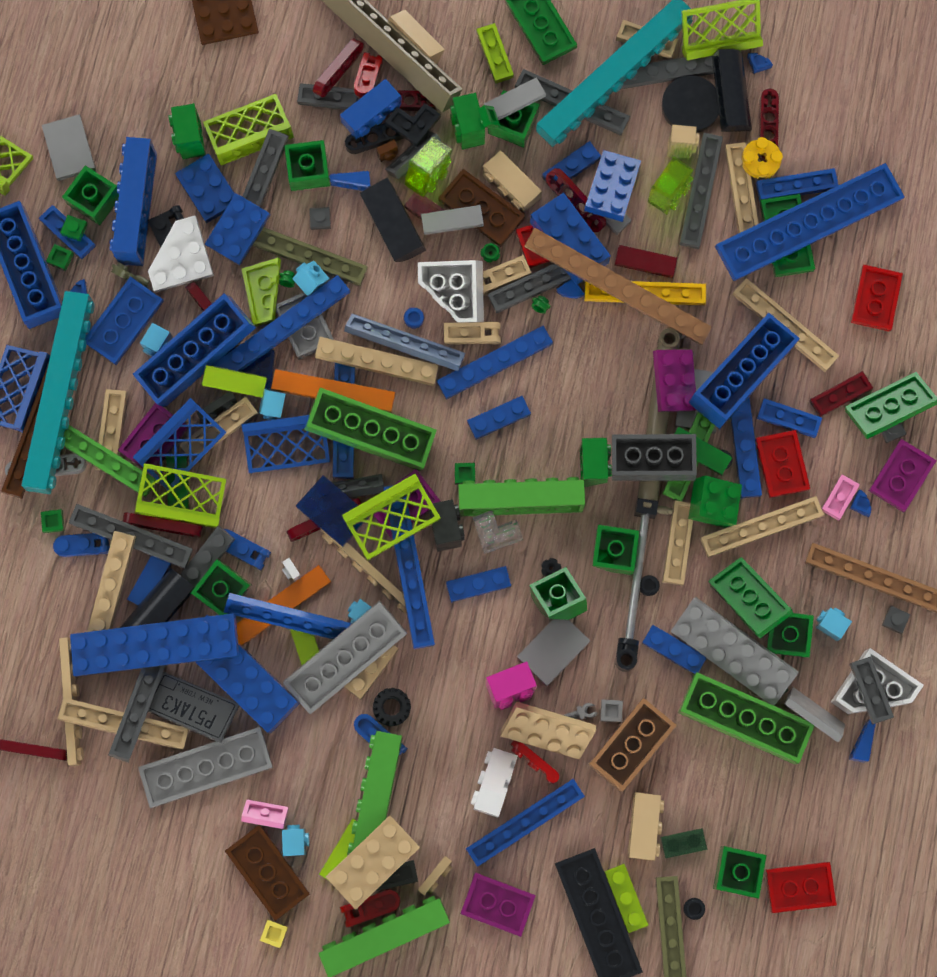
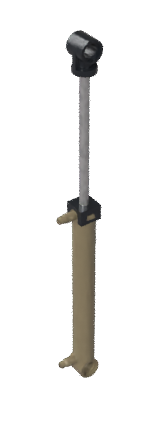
(646, 508)

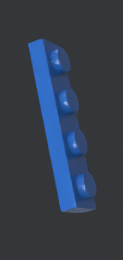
(797, 184)

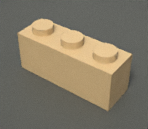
(417, 35)
(511, 182)
(645, 826)

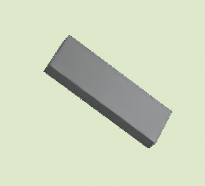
(517, 98)
(452, 220)

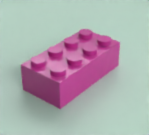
(511, 685)

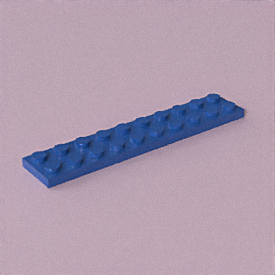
(809, 222)

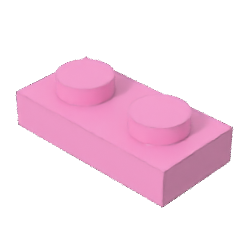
(840, 497)
(264, 814)

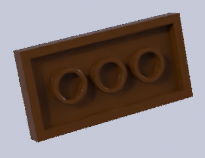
(498, 215)
(267, 872)

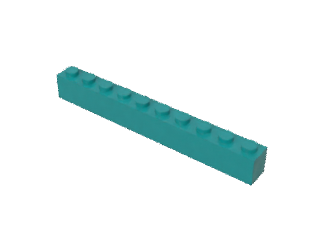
(613, 73)
(58, 392)

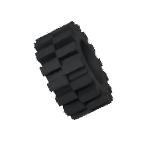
(382, 716)

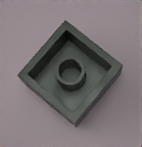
(446, 530)

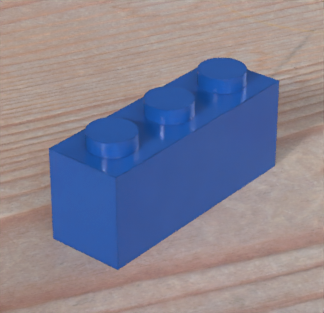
(371, 109)

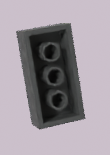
(654, 457)

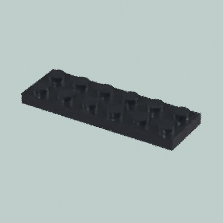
(598, 916)

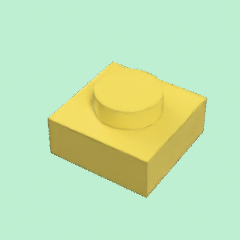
(274, 933)

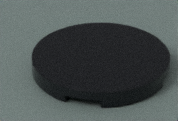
(690, 103)

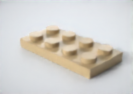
(548, 730)
(372, 862)

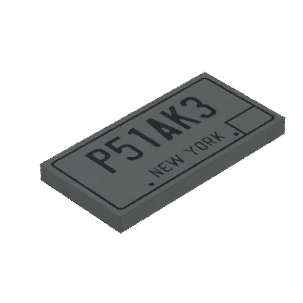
(193, 707)

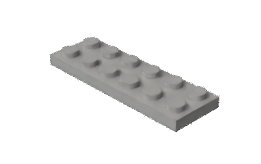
(734, 651)
(344, 657)
(205, 767)

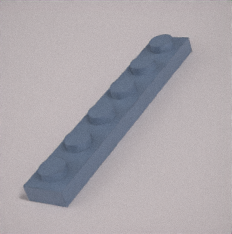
(404, 342)

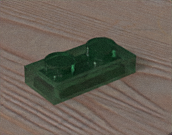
(683, 843)

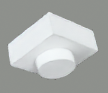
(290, 570)

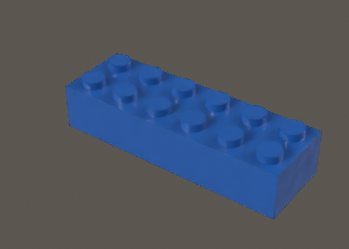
(134, 201)
(27, 268)
(197, 345)
(743, 370)
(252, 688)

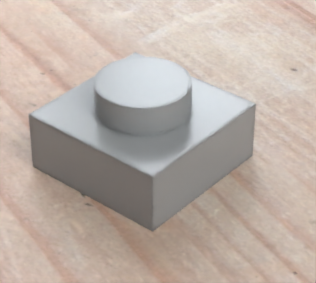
(611, 711)

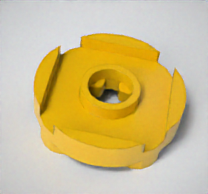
(761, 169)

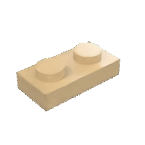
(430, 883)

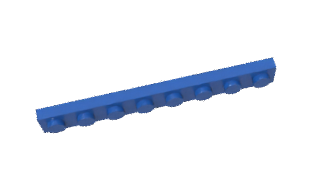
(284, 325)
(411, 580)

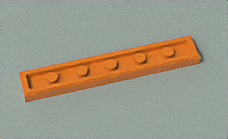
(309, 385)
(289, 597)

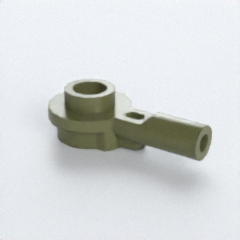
(122, 271)

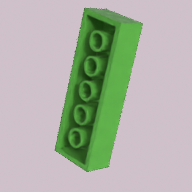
(370, 429)
(522, 497)
(746, 718)
(377, 785)
(384, 937)

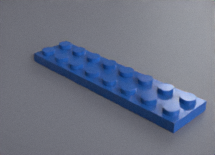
(154, 645)

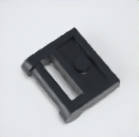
(161, 224)

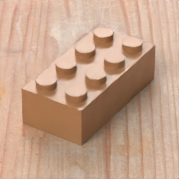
(632, 745)

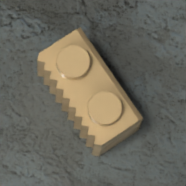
(682, 141)

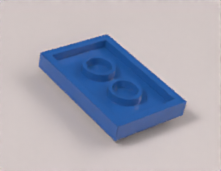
(206, 187)
(237, 229)

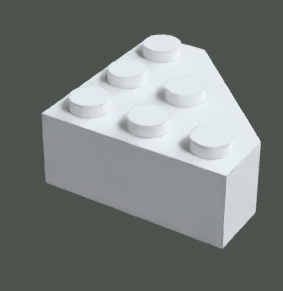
(181, 257)
(455, 287)
(897, 685)
(494, 782)

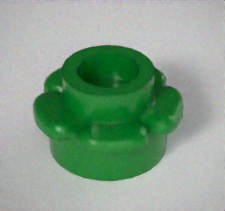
(490, 248)
(286, 280)
(540, 304)

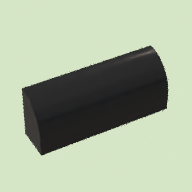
(731, 90)
(392, 221)
(162, 601)

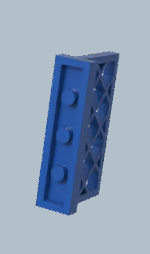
(32, 387)
(278, 426)
(168, 429)

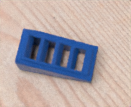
(351, 180)
(863, 745)

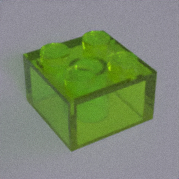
(428, 167)
(671, 185)

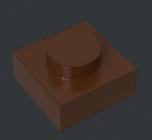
(387, 151)

